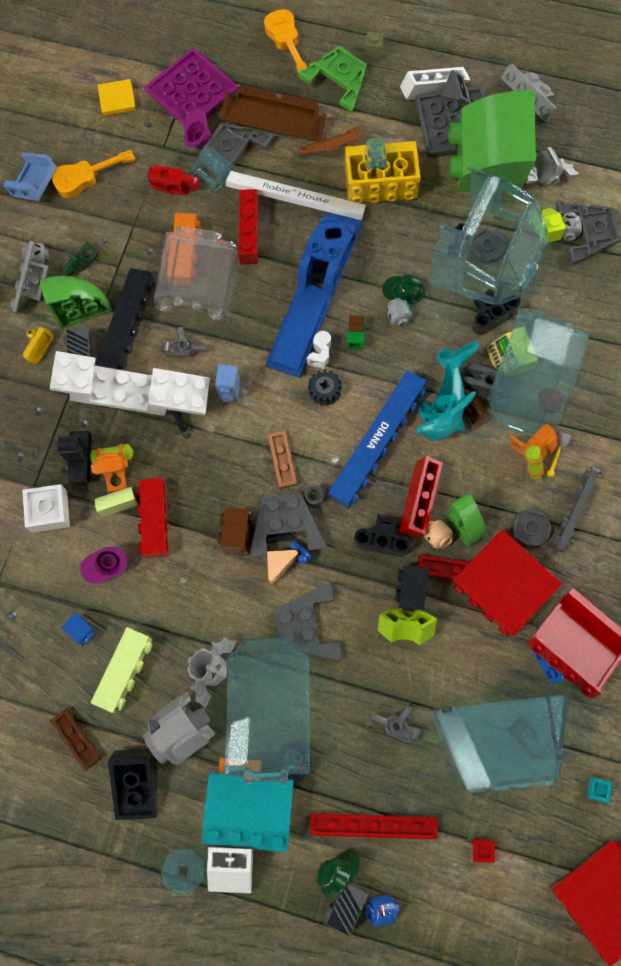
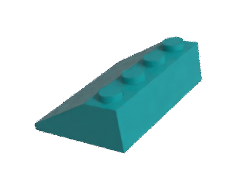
(247, 814)

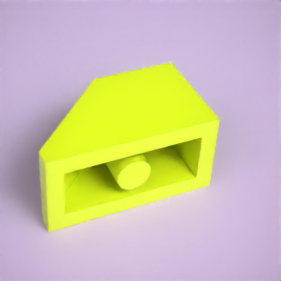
(554, 224)

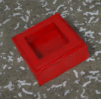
(483, 851)

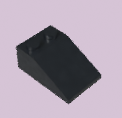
(133, 784)

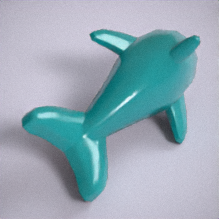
(446, 412)

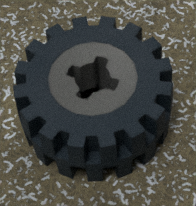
(324, 394)

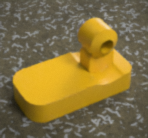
(38, 345)

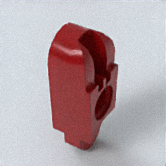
(171, 180)

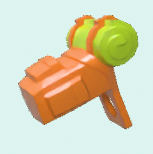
(536, 449)
(110, 461)

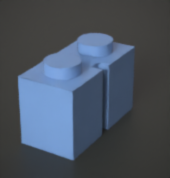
(227, 383)

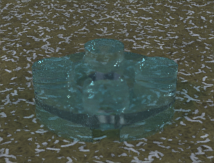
(171, 866)

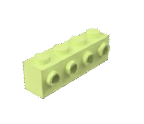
(122, 670)

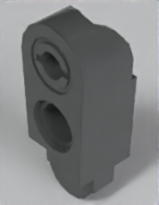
(480, 376)

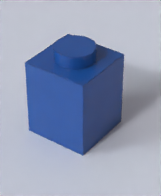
(79, 629)

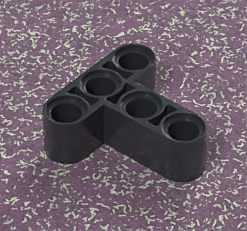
(76, 452)

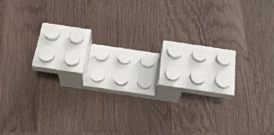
(127, 389)

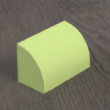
(116, 502)

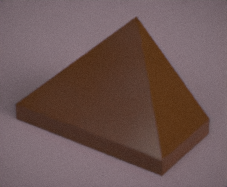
(475, 411)

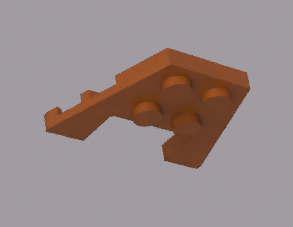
(332, 144)

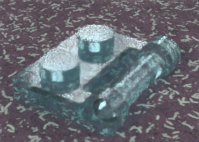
(215, 163)

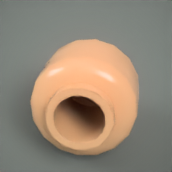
(438, 534)

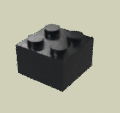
(412, 587)

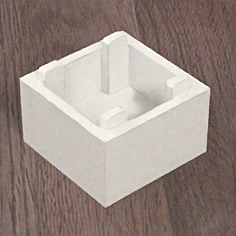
(46, 508)

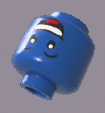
(382, 910)

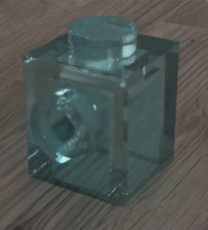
(375, 153)

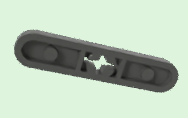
(583, 492)

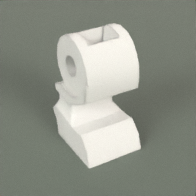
(321, 344)

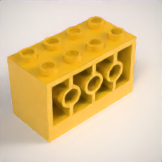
(395, 182)

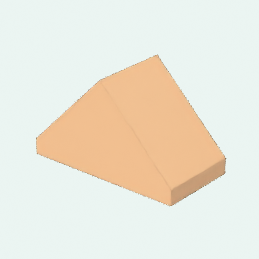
(279, 562)

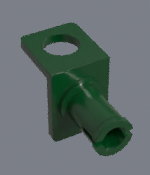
(79, 259)

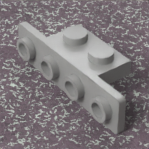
(542, 95)
(29, 283)

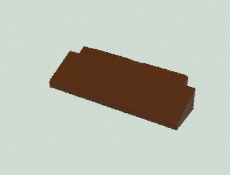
(264, 111)

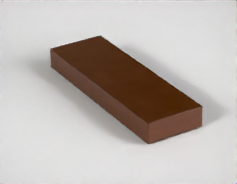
(75, 739)

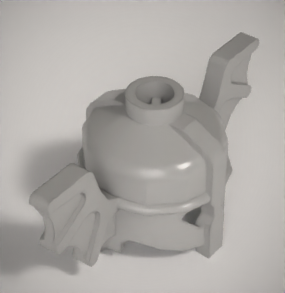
(549, 168)
(209, 668)

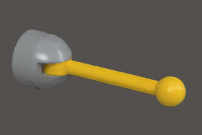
(562, 441)

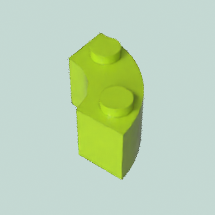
(407, 625)

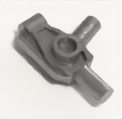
(182, 347)
(397, 727)

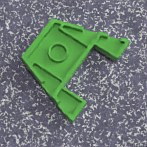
(340, 68)

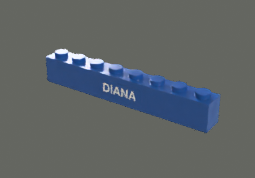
(377, 439)

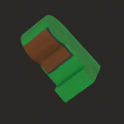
(355, 332)

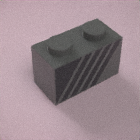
(79, 341)
(346, 909)

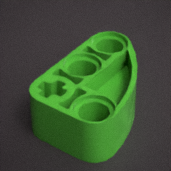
(466, 520)

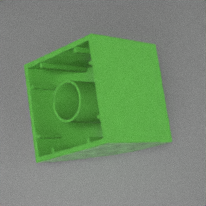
(495, 137)

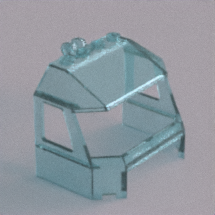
(518, 265)

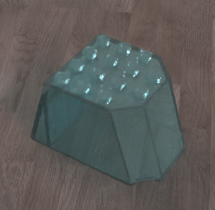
(504, 742)

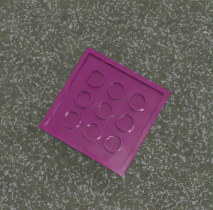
(190, 85)

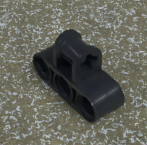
(488, 318)
(384, 530)

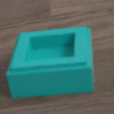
(599, 790)

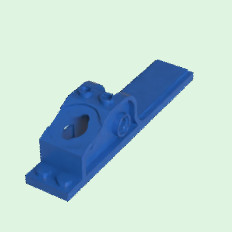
(311, 302)

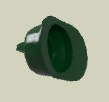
(404, 287)
(338, 873)

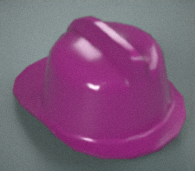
(196, 129)
(103, 565)

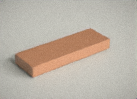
(282, 459)

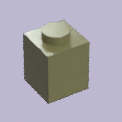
(373, 46)

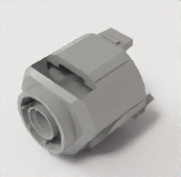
(177, 731)

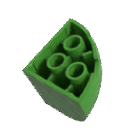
(73, 299)

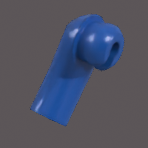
(304, 555)

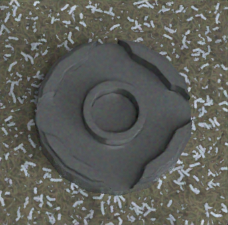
(488, 246)
(531, 528)

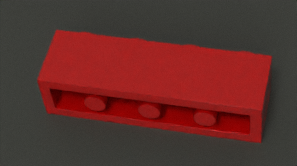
(248, 226)
(420, 497)
(153, 518)

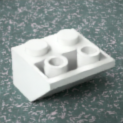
(229, 869)

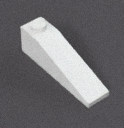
(428, 81)

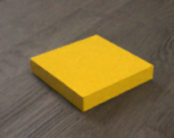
(116, 97)

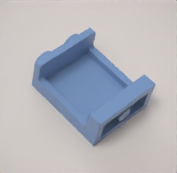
(32, 178)

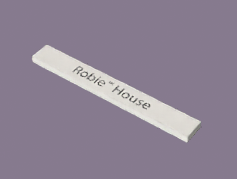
(296, 195)

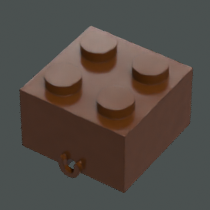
(235, 531)

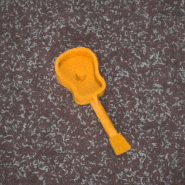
(281, 28)
(73, 179)

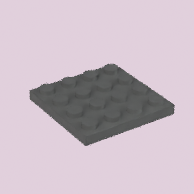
(435, 116)

